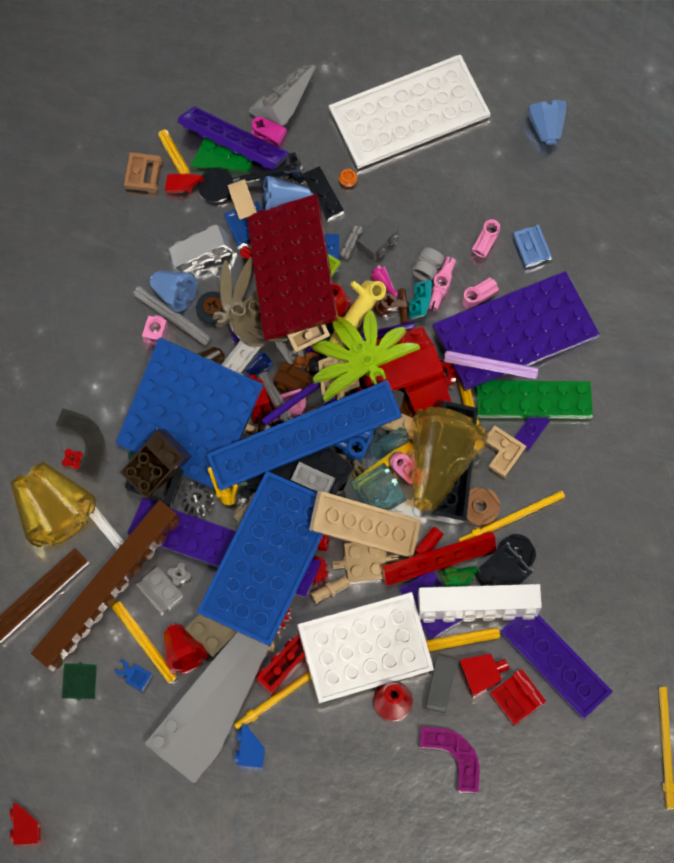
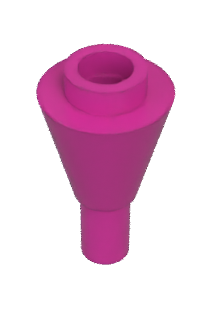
(381, 274)

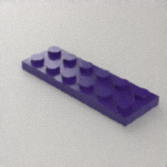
(233, 137)
(557, 663)

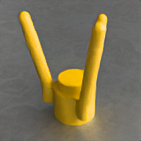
(226, 496)

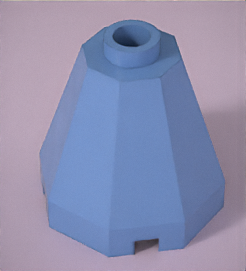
(548, 120)
(174, 288)

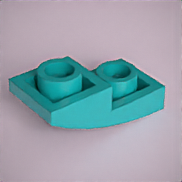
(422, 295)

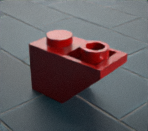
(25, 829)

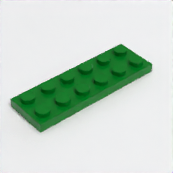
(535, 399)

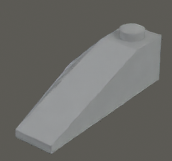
(285, 97)

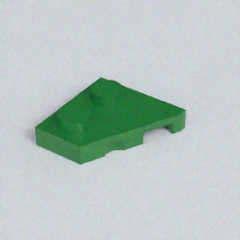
(458, 577)

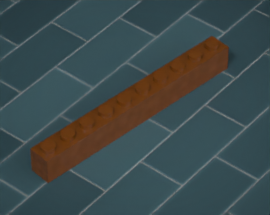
(105, 586)

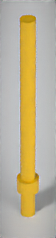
(514, 516)
(252, 715)
(668, 787)

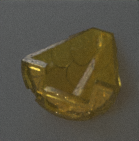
(441, 453)

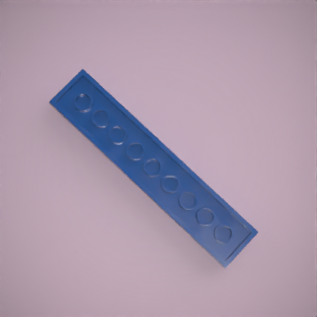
(304, 435)

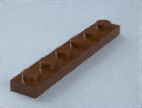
(41, 592)

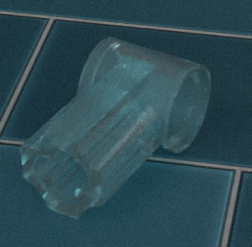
(390, 442)

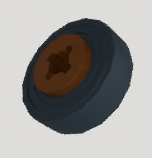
(205, 312)

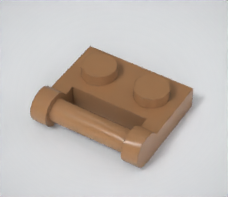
(137, 170)

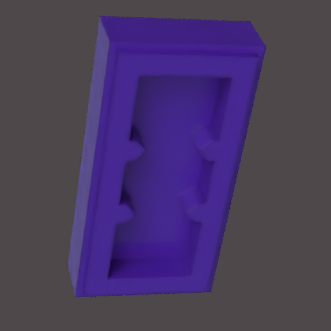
(531, 431)

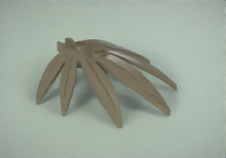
(242, 316)

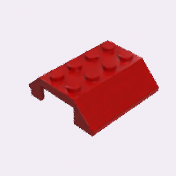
(412, 367)

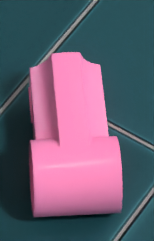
(486, 239)
(480, 293)

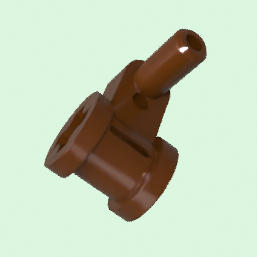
(391, 304)

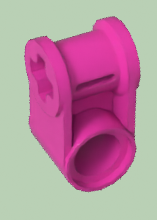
(268, 131)

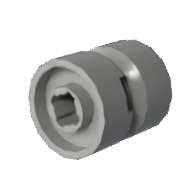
(428, 264)

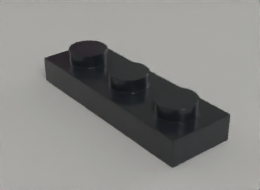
(319, 185)

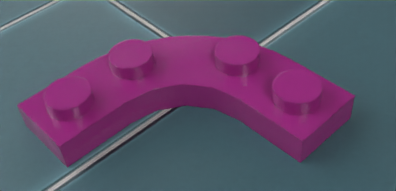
(461, 750)

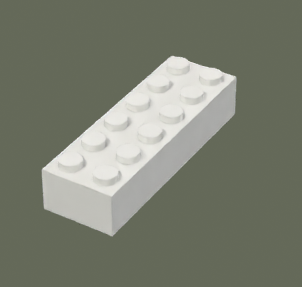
(479, 602)

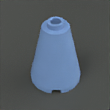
(280, 192)

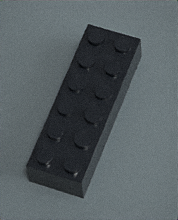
(455, 505)

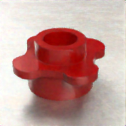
(72, 463)

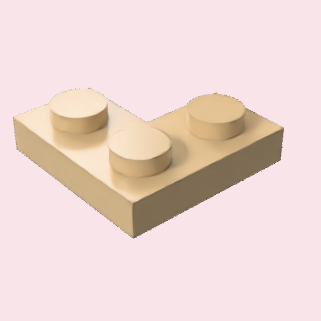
(508, 451)

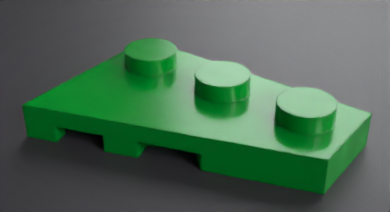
(213, 156)

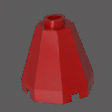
(182, 650)

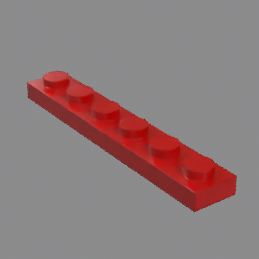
(439, 558)

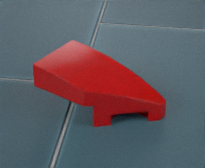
(181, 182)

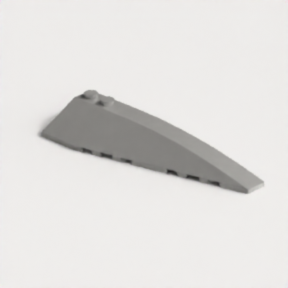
(204, 716)

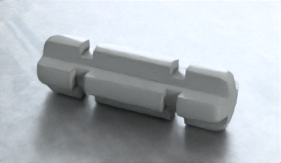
(350, 242)

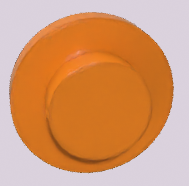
(348, 177)

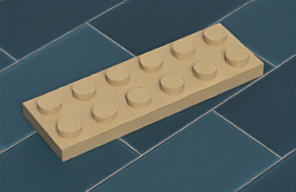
(364, 524)

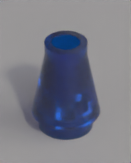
(258, 364)

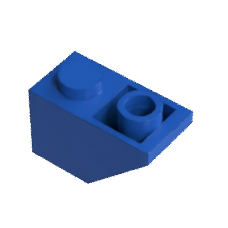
(251, 750)

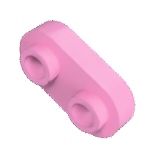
(404, 467)

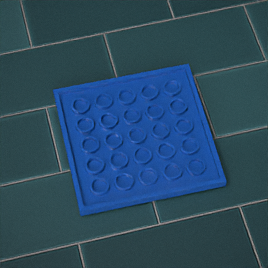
(194, 401)

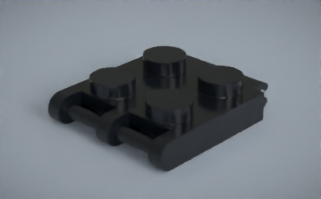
(502, 568)

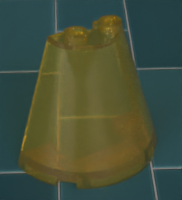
(51, 505)

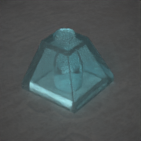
(379, 488)

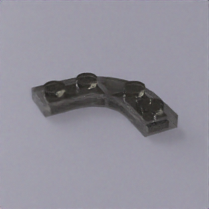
(93, 439)

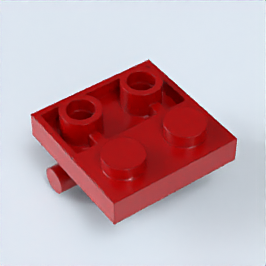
(518, 697)

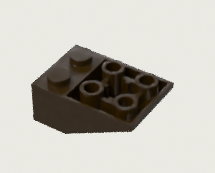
(155, 463)

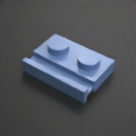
(532, 246)

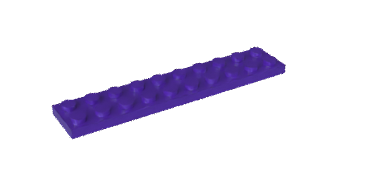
(208, 542)

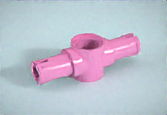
(445, 276)

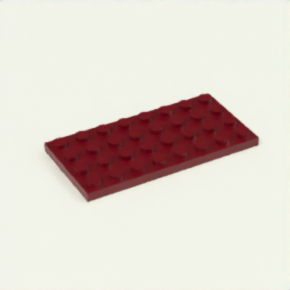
(292, 268)

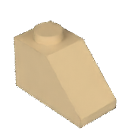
(308, 337)

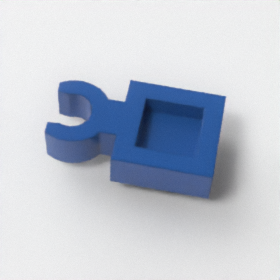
(136, 677)

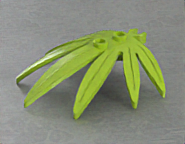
(362, 355)

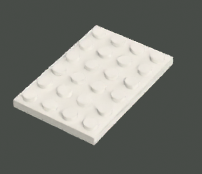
(365, 647)

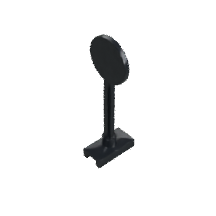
(216, 180)

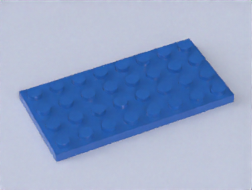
(264, 561)

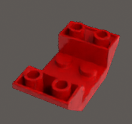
(427, 393)

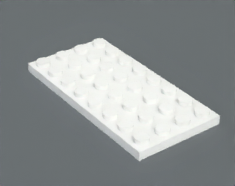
(409, 111)

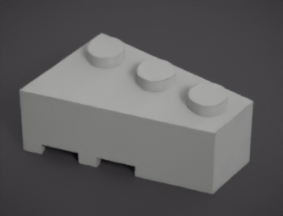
(202, 247)

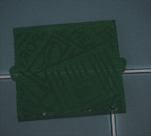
(79, 681)

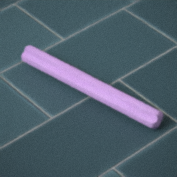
(491, 364)

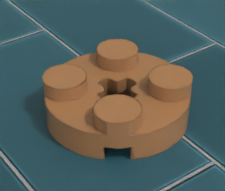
(491, 510)

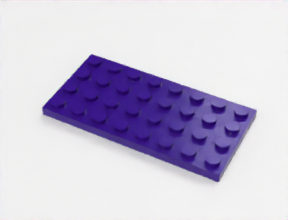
(518, 328)

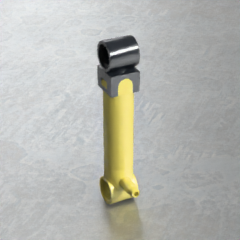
(356, 313)

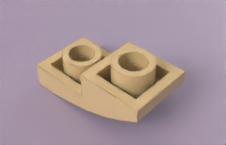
(242, 199)

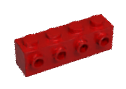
(282, 665)

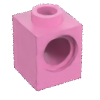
(152, 337)

